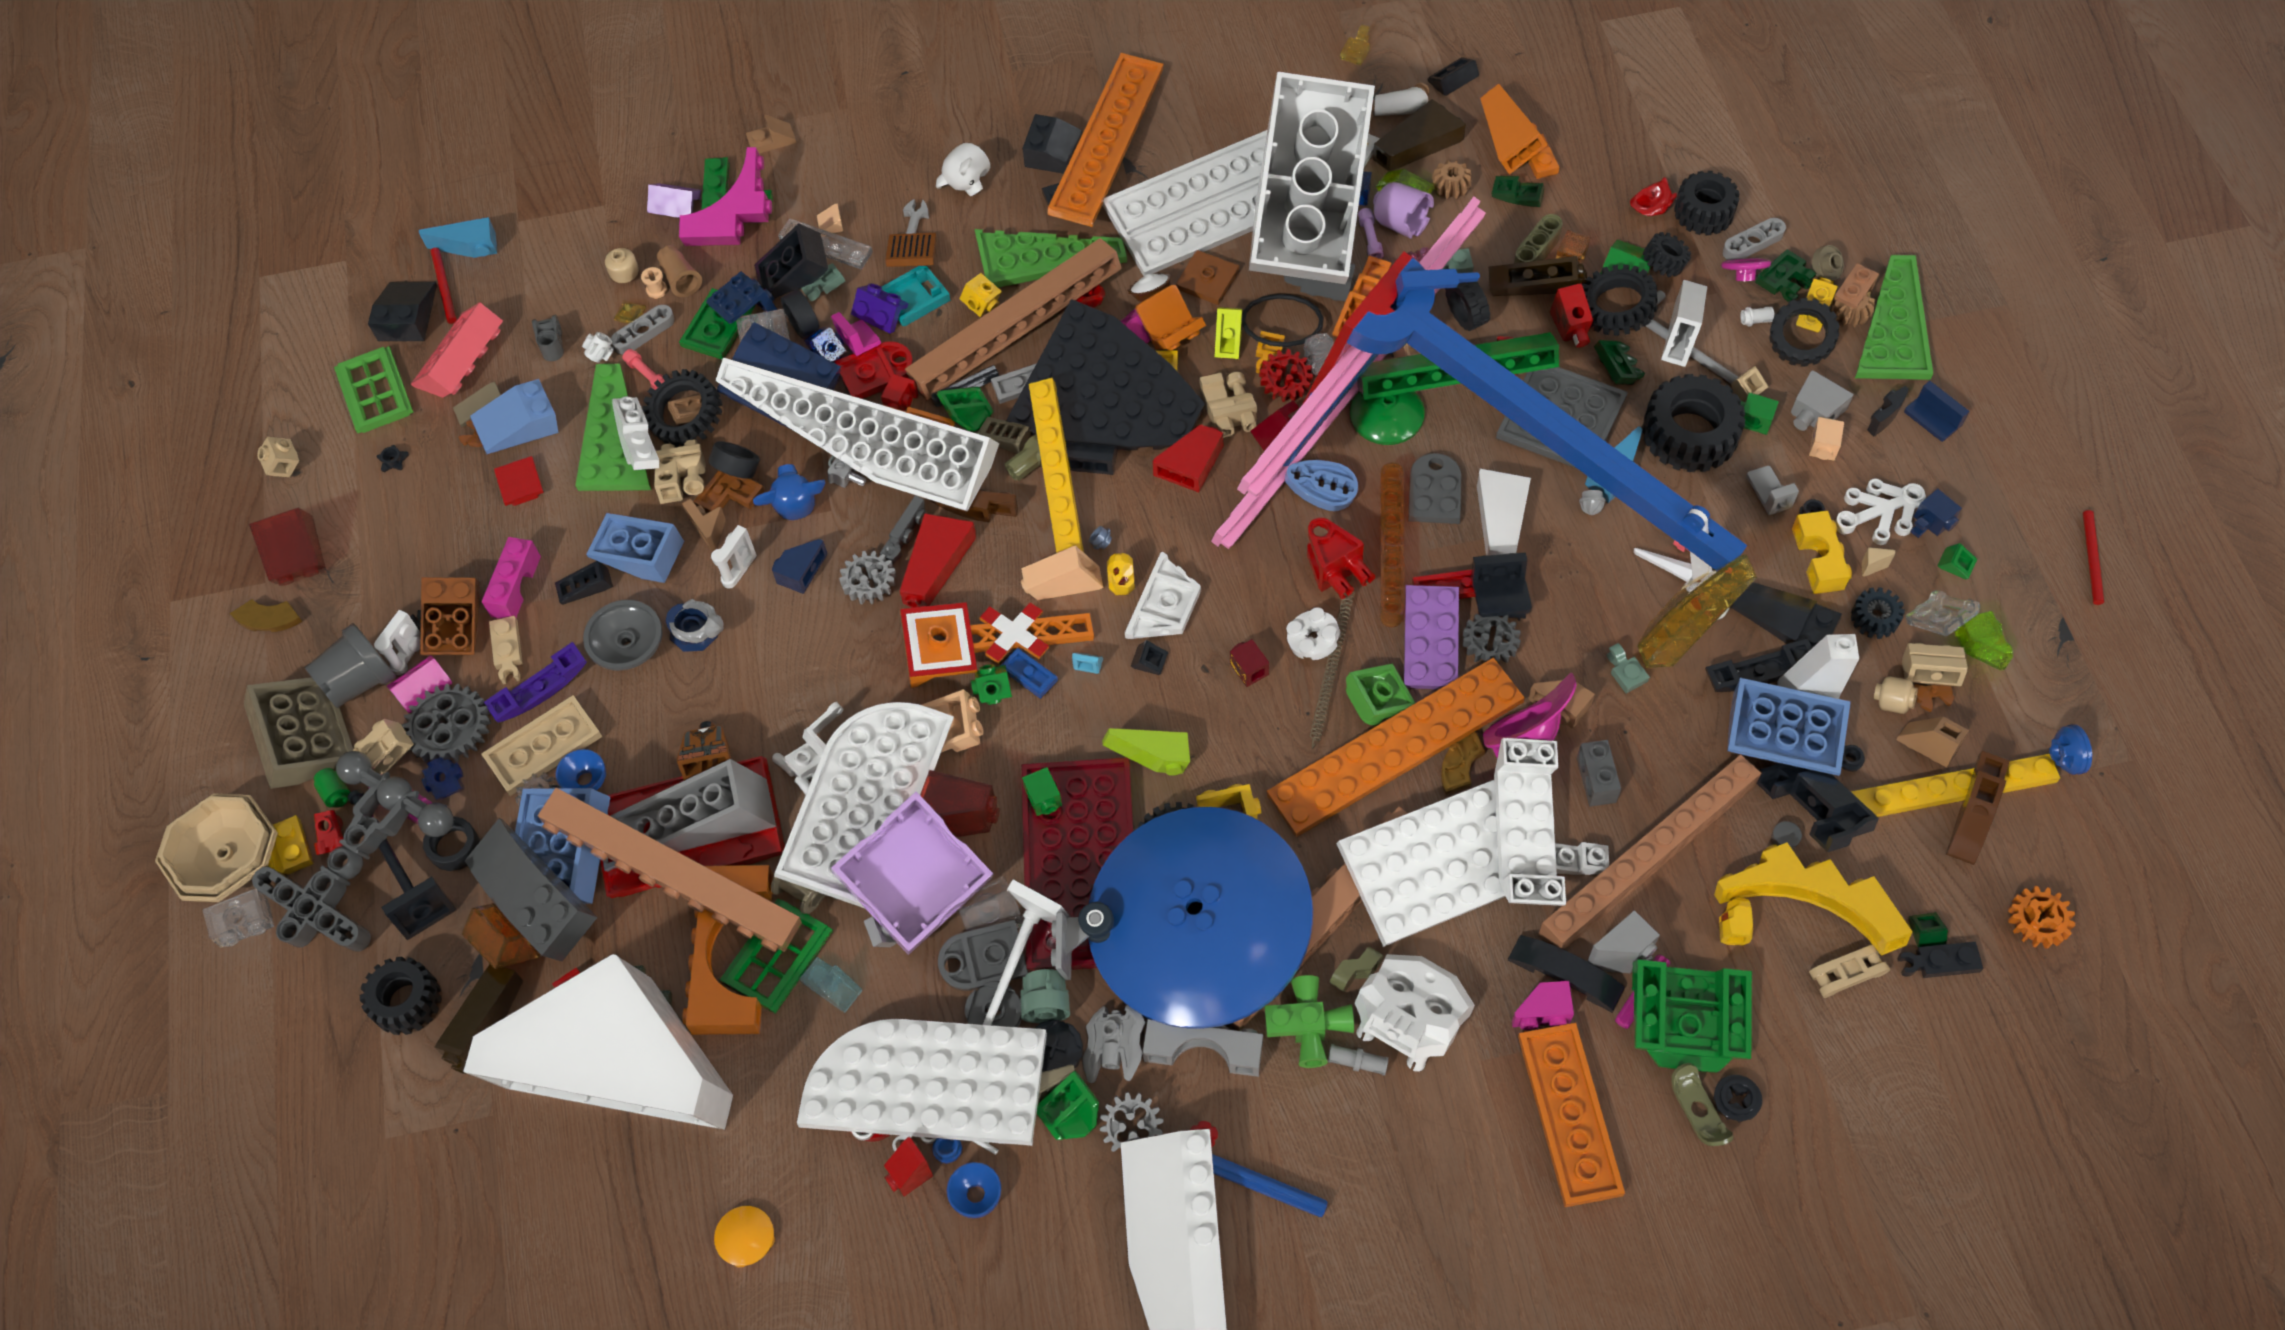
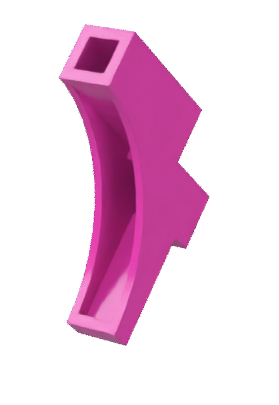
(724, 219)

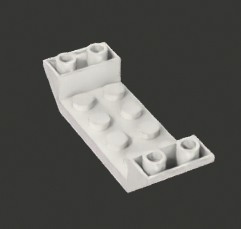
(1527, 822)

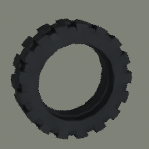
(1804, 307)

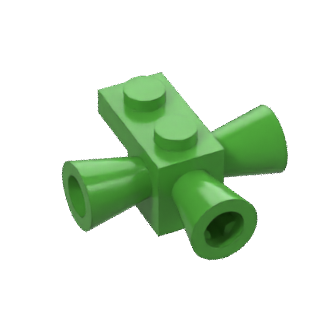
(1307, 1021)

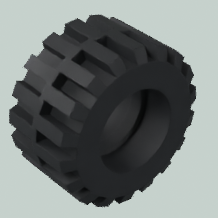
(1705, 217)
(390, 978)

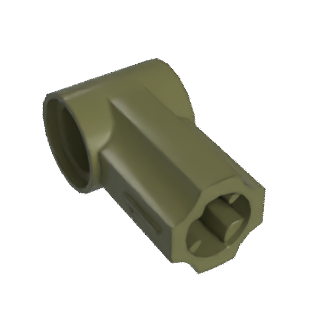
(1025, 460)

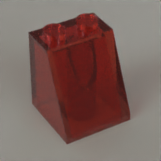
(288, 546)
(962, 803)

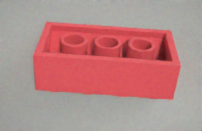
(458, 351)

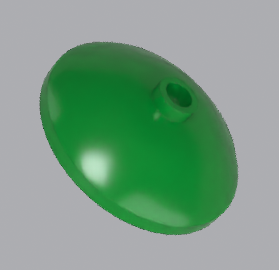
(1387, 422)

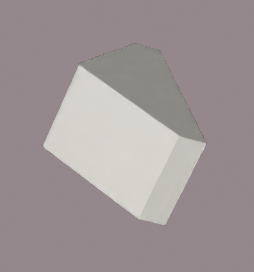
(1311, 178)
(604, 1044)

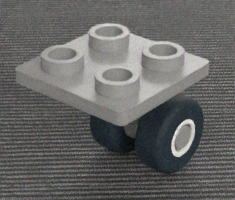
(1093, 923)

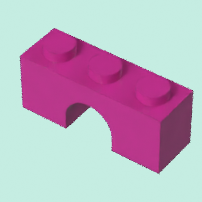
(503, 592)

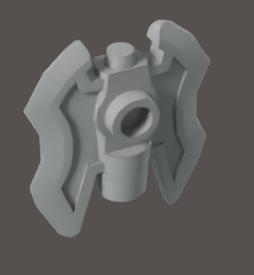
(1113, 1040)

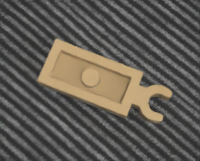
(506, 647)

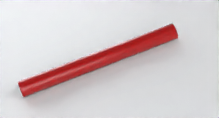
(443, 285)
(2093, 557)

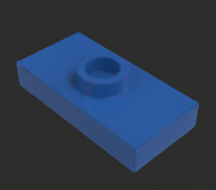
(1029, 673)

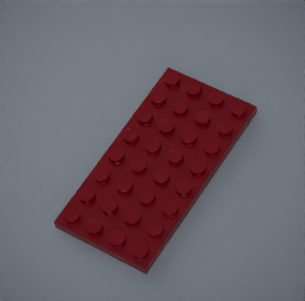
(1073, 843)

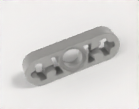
(1759, 231)
(639, 339)

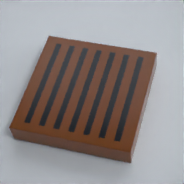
(911, 249)

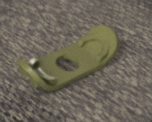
(1688, 1090)

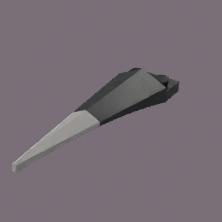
(1777, 611)

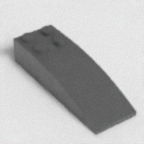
(529, 892)

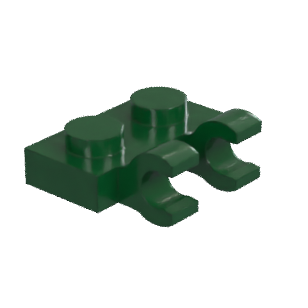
(1782, 271)

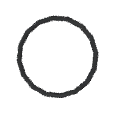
(1281, 296)

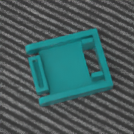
(911, 291)

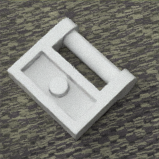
(739, 551)
(406, 639)

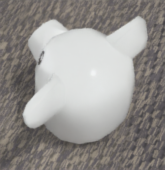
(964, 168)

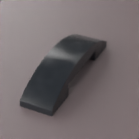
(1763, 669)
(1565, 966)

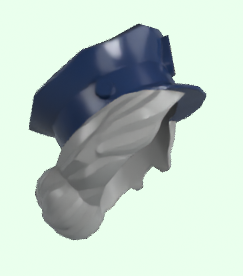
(693, 625)

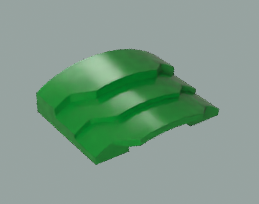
(1692, 1015)

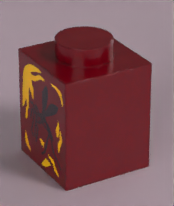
(1249, 662)

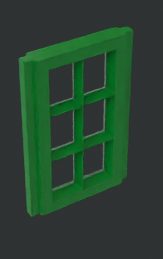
(791, 976)

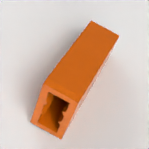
(1511, 131)

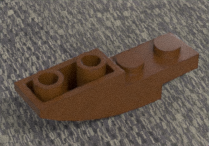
(985, 505)
(1978, 808)

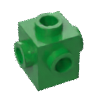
(991, 684)

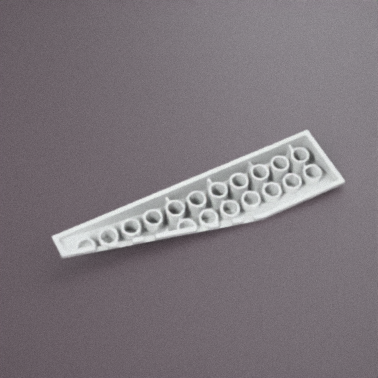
(872, 438)
(1174, 1230)

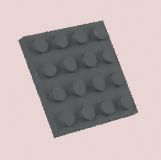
(1582, 398)

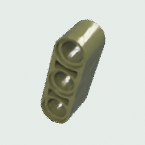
(1540, 240)

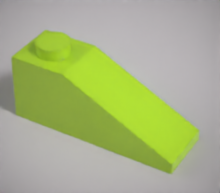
(1156, 750)

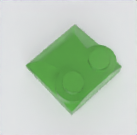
(1377, 693)

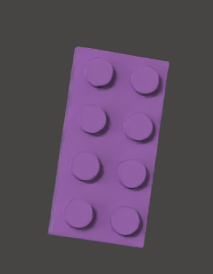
(1431, 636)

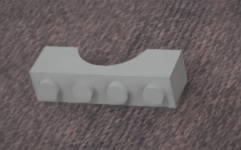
(1238, 1048)

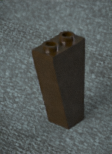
(1419, 136)
(1536, 276)
(483, 1007)

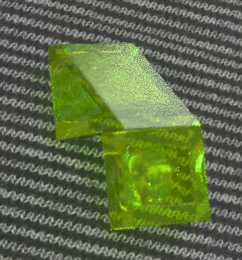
(1405, 177)

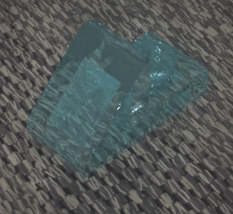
(831, 984)

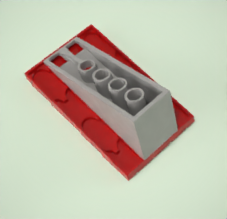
(712, 818)

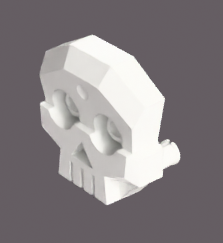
(1413, 1007)

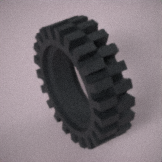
(1616, 279)
(665, 391)

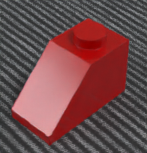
(907, 1168)

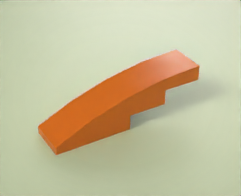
(1371, 275)

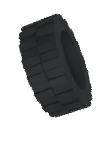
(1468, 305)

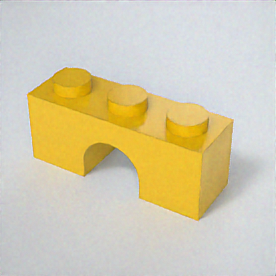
(1818, 533)

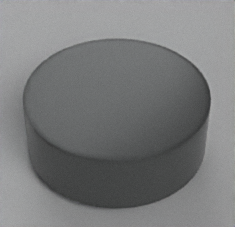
(1786, 832)

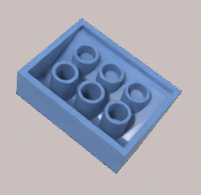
(1788, 726)
(570, 863)

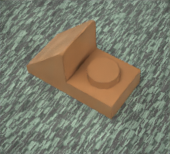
(774, 136)
(708, 525)

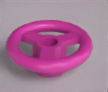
(1746, 268)

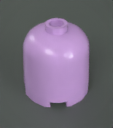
(1402, 208)

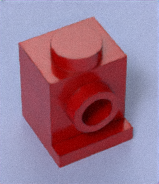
(899, 392)

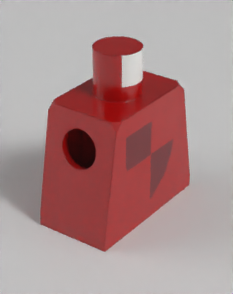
(1572, 314)

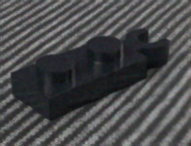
(1943, 960)

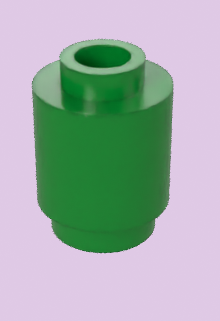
(331, 788)

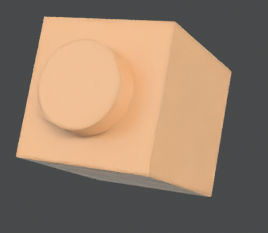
(1826, 438)

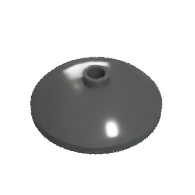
(618, 624)

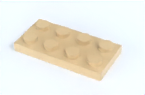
(541, 744)

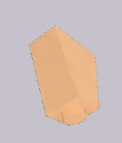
(1062, 575)

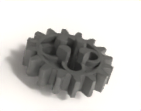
(1504, 631)

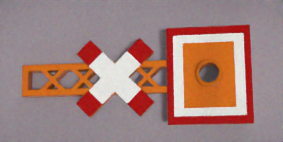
(956, 653)

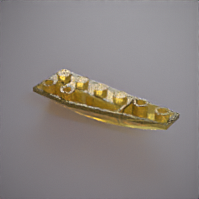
(1693, 613)

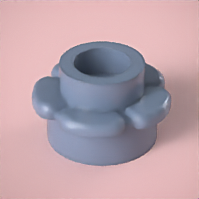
(1100, 538)

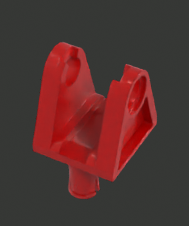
(1336, 557)

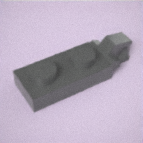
(903, 529)

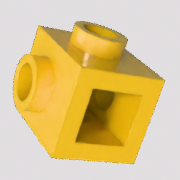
(980, 295)

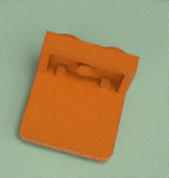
(1168, 319)

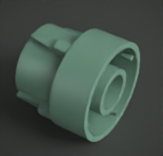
(1044, 997)

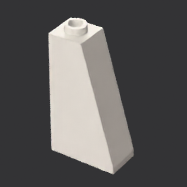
(1685, 323)
(1501, 509)
(1824, 667)

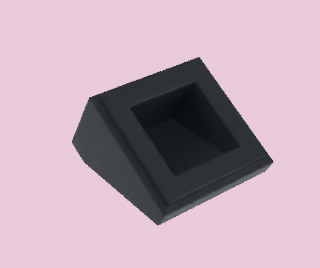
(1149, 658)

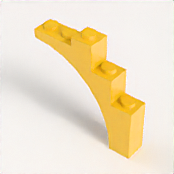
(1860, 903)

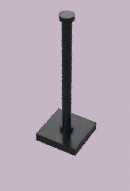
(418, 905)

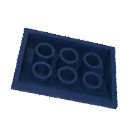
(781, 356)

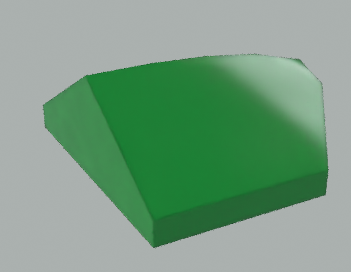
(1625, 253)
(966, 407)
(1069, 1109)

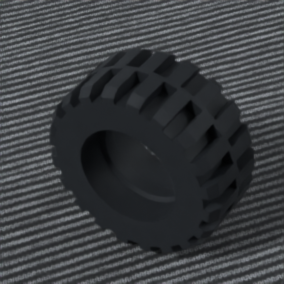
(1698, 397)

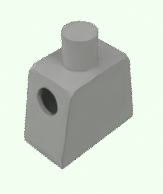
(1819, 399)

